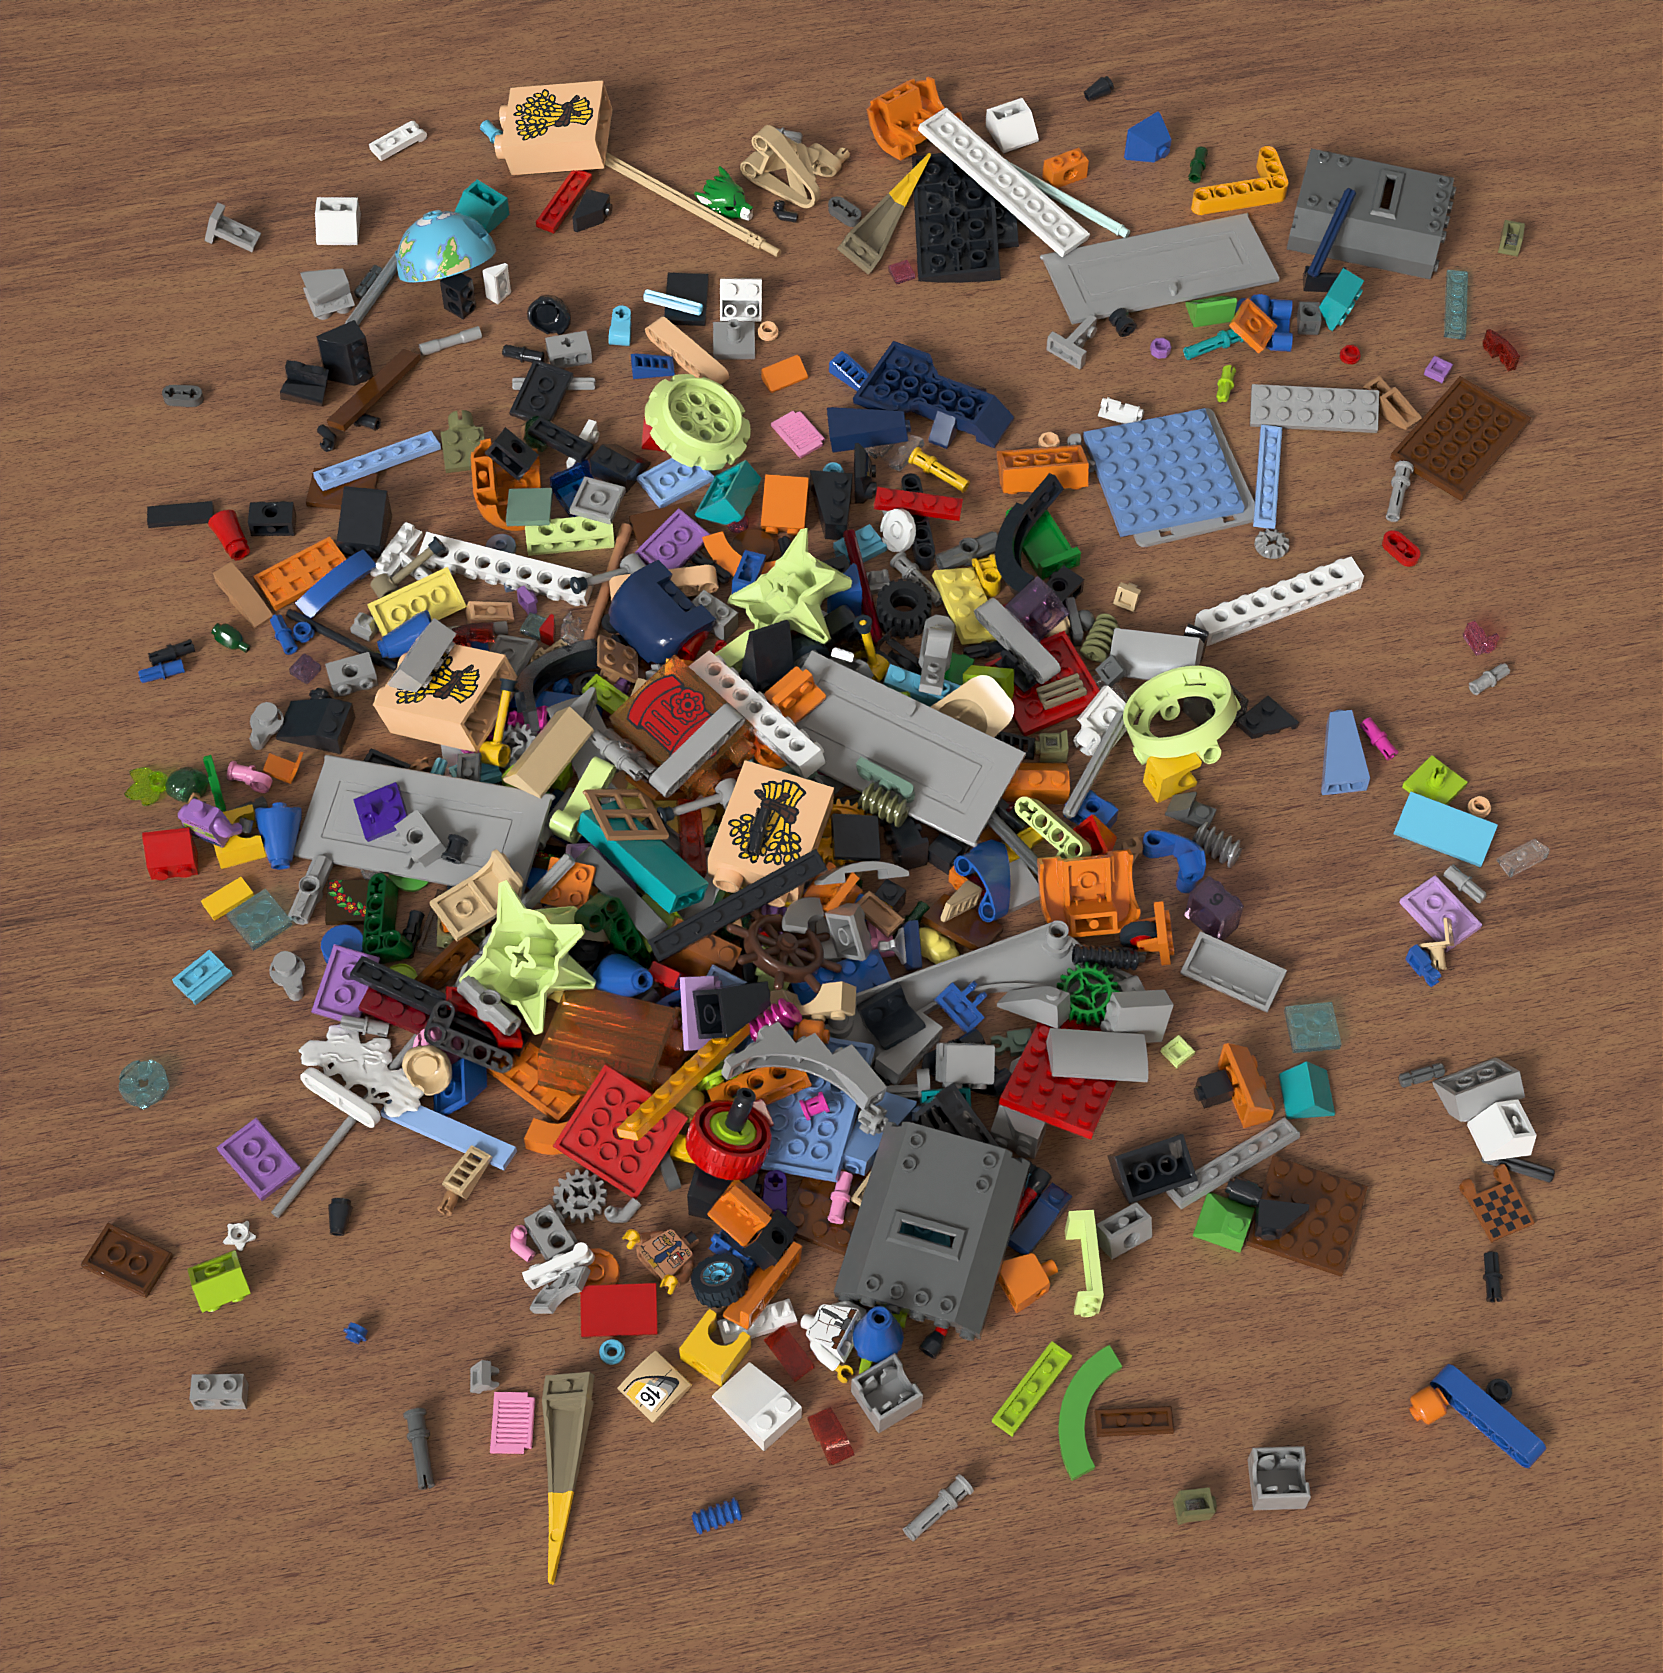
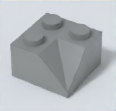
(1018, 1132)

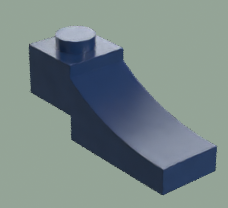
(1040, 1220)

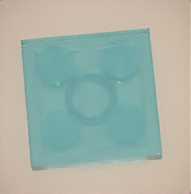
(259, 919)
(1312, 1027)

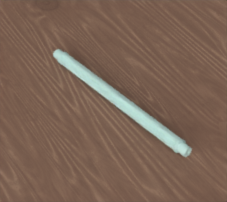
(1075, 204)

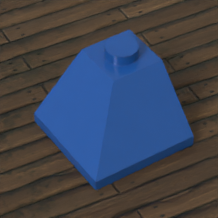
(1148, 140)
(467, 1082)

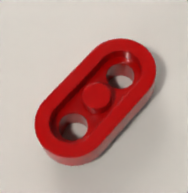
(1402, 549)

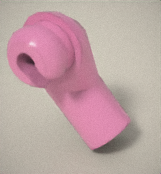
(518, 1243)

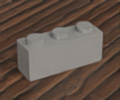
(902, 1059)

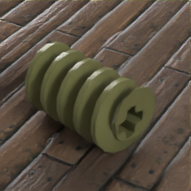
(1100, 638)
(884, 805)

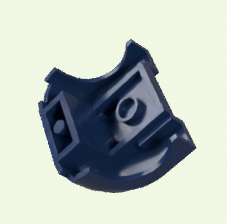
(656, 614)

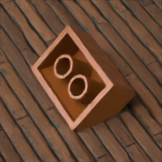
(700, 956)

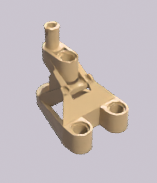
(801, 164)

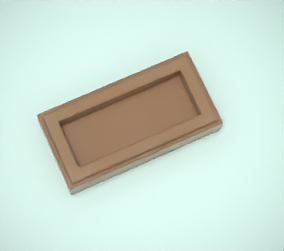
(880, 914)

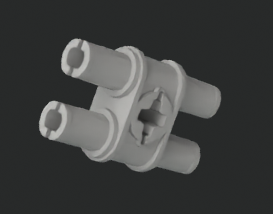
(622, 754)

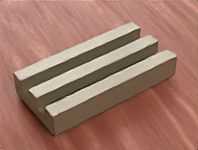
(1059, 688)

